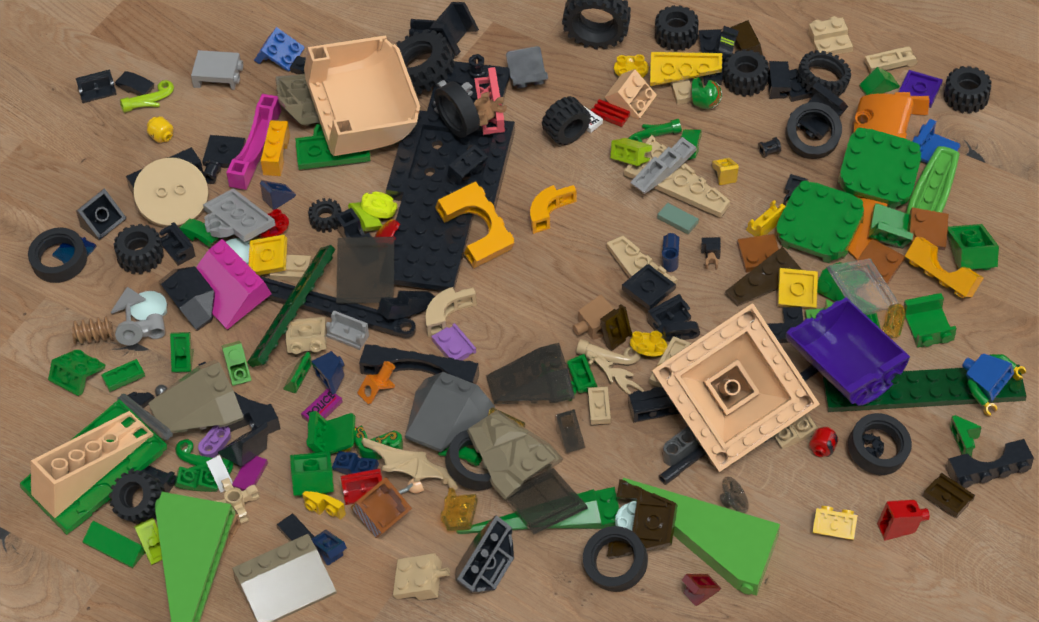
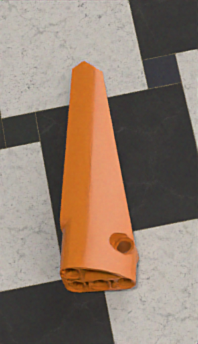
(885, 114)

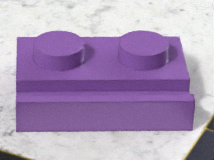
(453, 343)

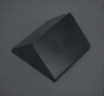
(100, 215)
(246, 446)

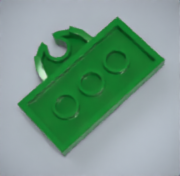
(315, 153)

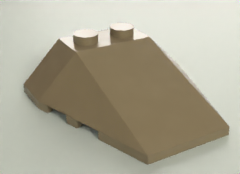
(296, 98)
(198, 401)

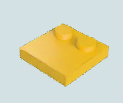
(268, 254)
(797, 288)

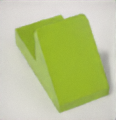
(149, 539)

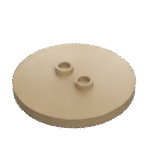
(170, 192)

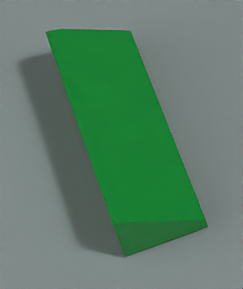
(113, 544)

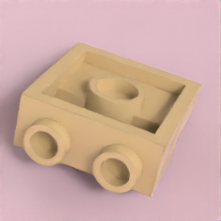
(830, 36)
(306, 335)

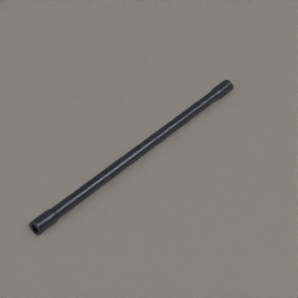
(675, 470)

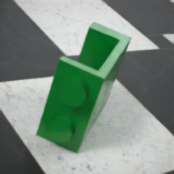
(928, 320)

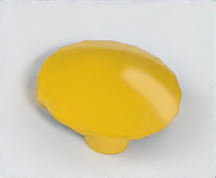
(627, 63)
(648, 343)

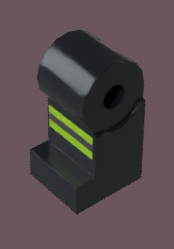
(726, 41)

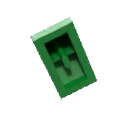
(878, 82)

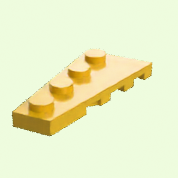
(677, 66)

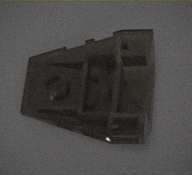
(533, 378)

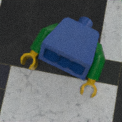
(989, 376)

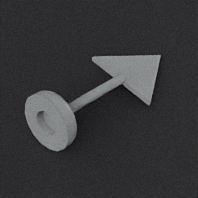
(128, 331)

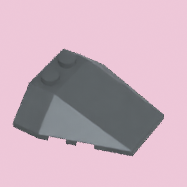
(444, 409)

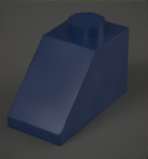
(329, 370)

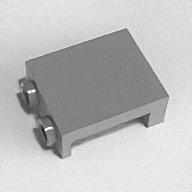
(217, 67)

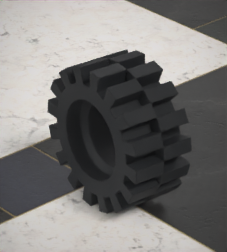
(321, 208)

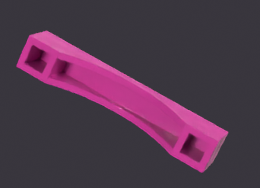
(244, 165)

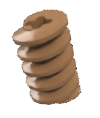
(92, 330)

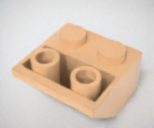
(631, 93)

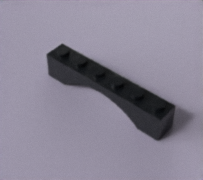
(375, 355)

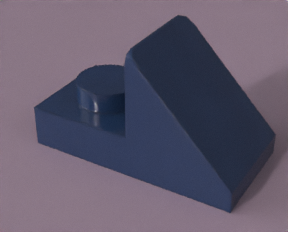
(329, 546)

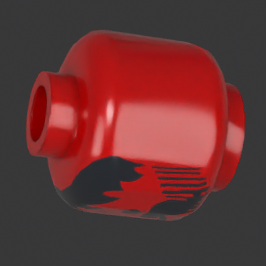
(823, 442)

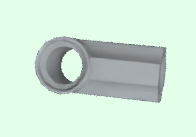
(153, 326)

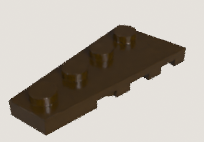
(762, 278)

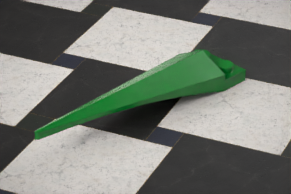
(600, 514)

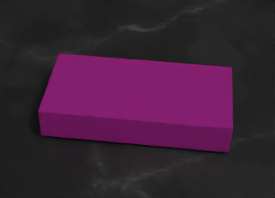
(250, 473)

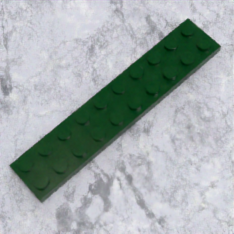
(924, 389)

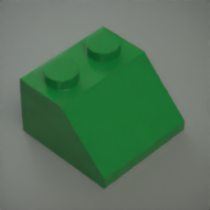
(311, 473)

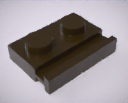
(616, 327)
(948, 495)

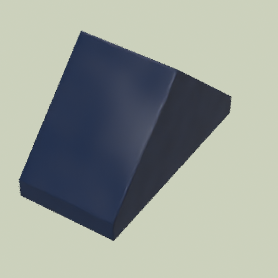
(275, 193)

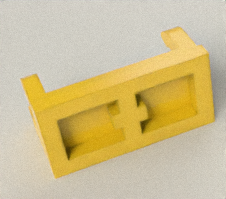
(766, 221)

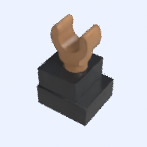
(712, 248)

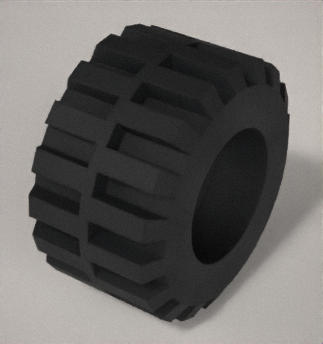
(676, 28)
(745, 72)
(967, 89)
(566, 120)
(135, 238)
(124, 491)

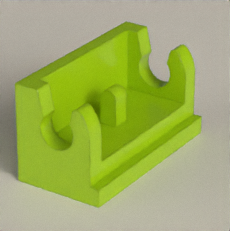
(630, 151)

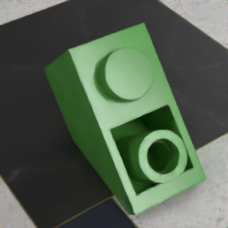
(236, 362)

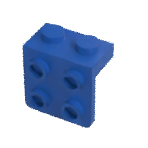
(930, 141)

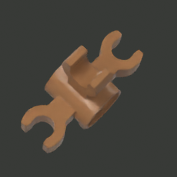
(486, 107)

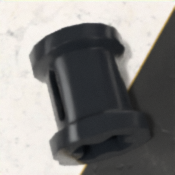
(481, 70)
(764, 150)
(211, 171)

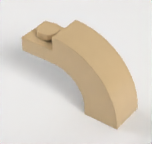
(445, 304)

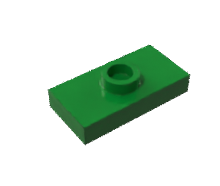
(123, 375)

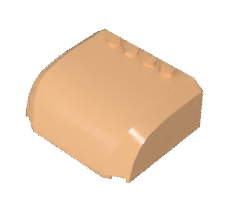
(361, 94)

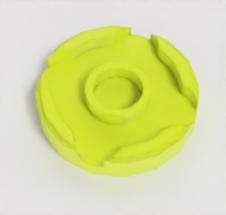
(378, 205)

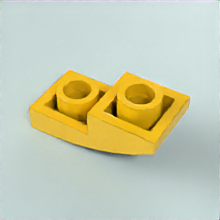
(319, 502)

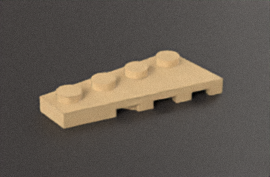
(631, 258)

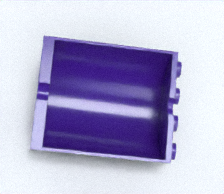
(849, 351)

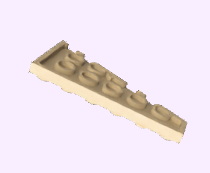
(684, 184)

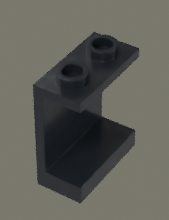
(454, 23)
(817, 125)

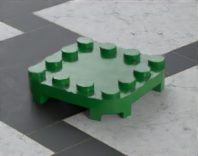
(880, 167)
(820, 220)

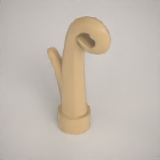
(605, 355)

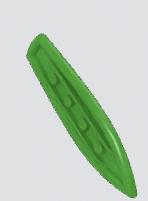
(935, 181)

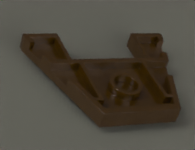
(652, 520)

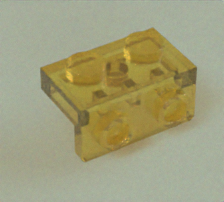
(459, 511)

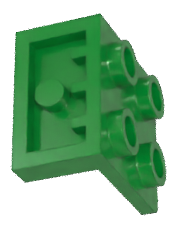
(890, 226)
(72, 369)

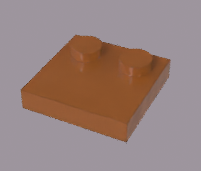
(929, 225)
(756, 250)
(884, 258)

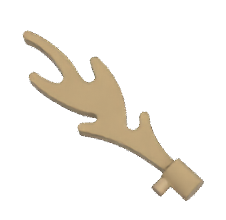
(617, 373)

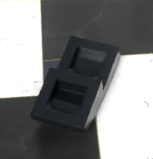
(133, 82)

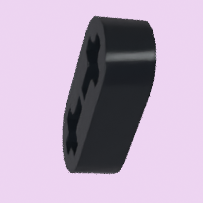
(681, 330)

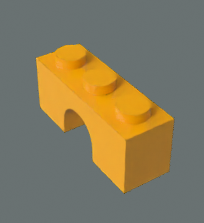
(276, 141)

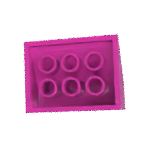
(234, 283)

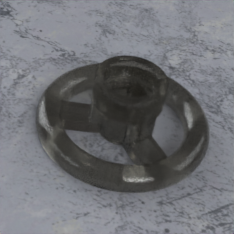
(735, 495)

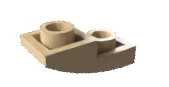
(796, 432)

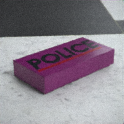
(324, 405)

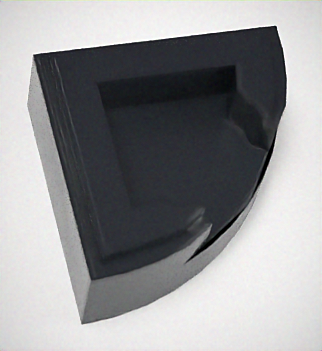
(141, 398)

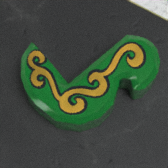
(391, 439)

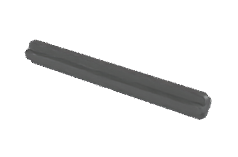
(153, 423)

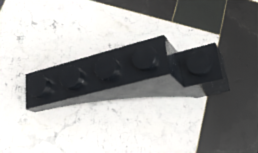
(255, 414)

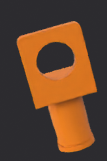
(377, 382)

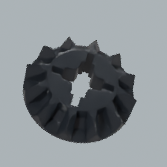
(877, 445)

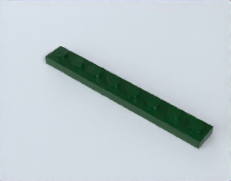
(289, 309)

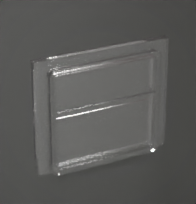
(863, 285)

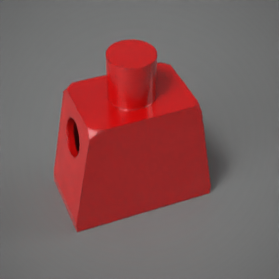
(901, 518)

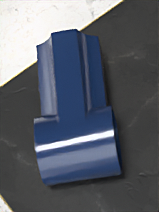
(670, 252)

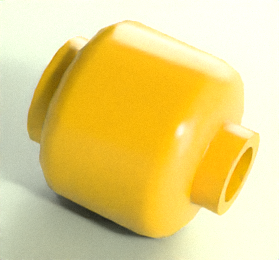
(160, 129)

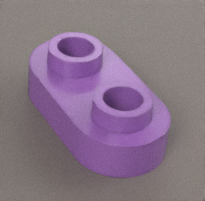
(213, 441)

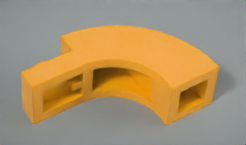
(546, 202)

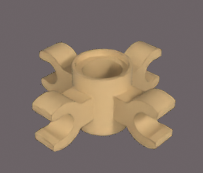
(233, 493)

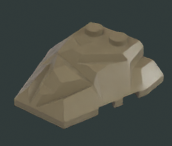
(510, 452)

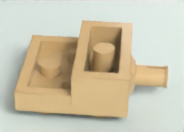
(419, 577)

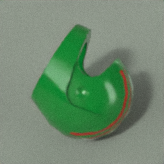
(708, 96)

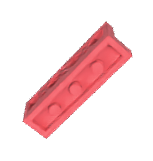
(494, 94)

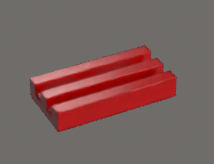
(611, 110)

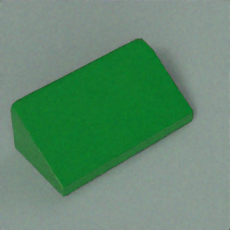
(298, 373)
(581, 373)

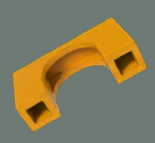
(473, 200)

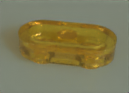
(894, 320)

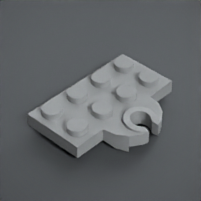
(235, 215)

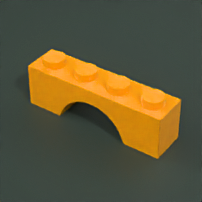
(924, 254)

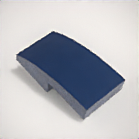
(350, 463)

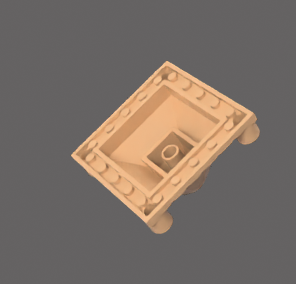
(735, 387)

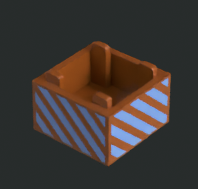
(381, 507)

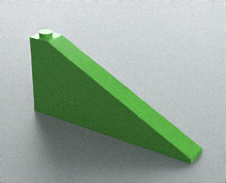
(725, 539)
(191, 547)

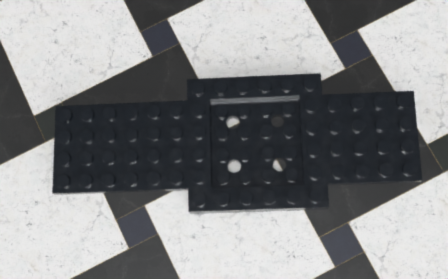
(426, 248)

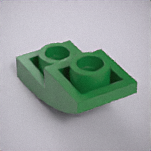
(693, 137)
(196, 229)
(195, 480)

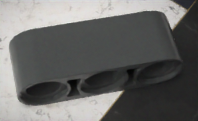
(679, 446)

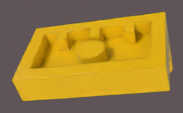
(835, 523)

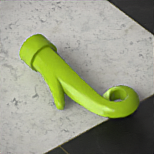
(147, 100)

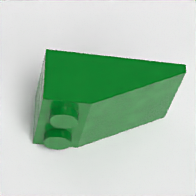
(973, 247)

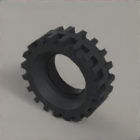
(596, 33)
(435, 67)

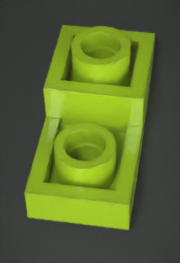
(367, 221)

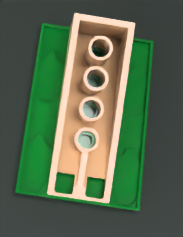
(79, 474)

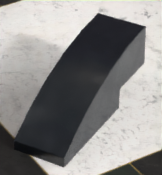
(405, 305)

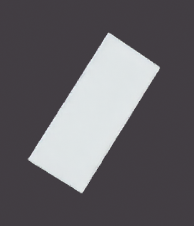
(218, 471)

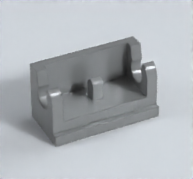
(347, 330)

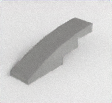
(663, 166)

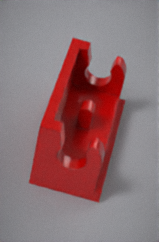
(358, 484)

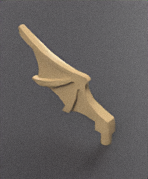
(410, 463)

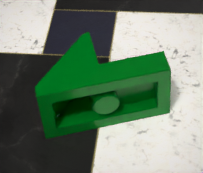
(181, 352)
(964, 434)

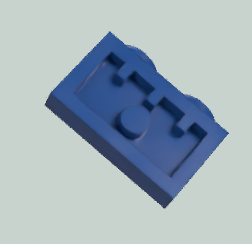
(280, 49)

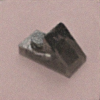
(569, 430)

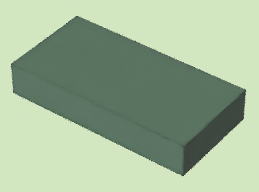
(677, 218)

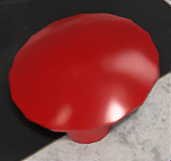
(281, 224)
(388, 229)

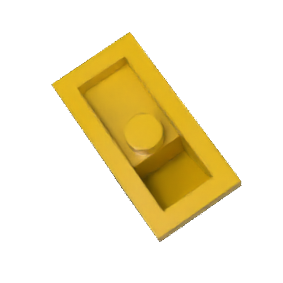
(726, 170)

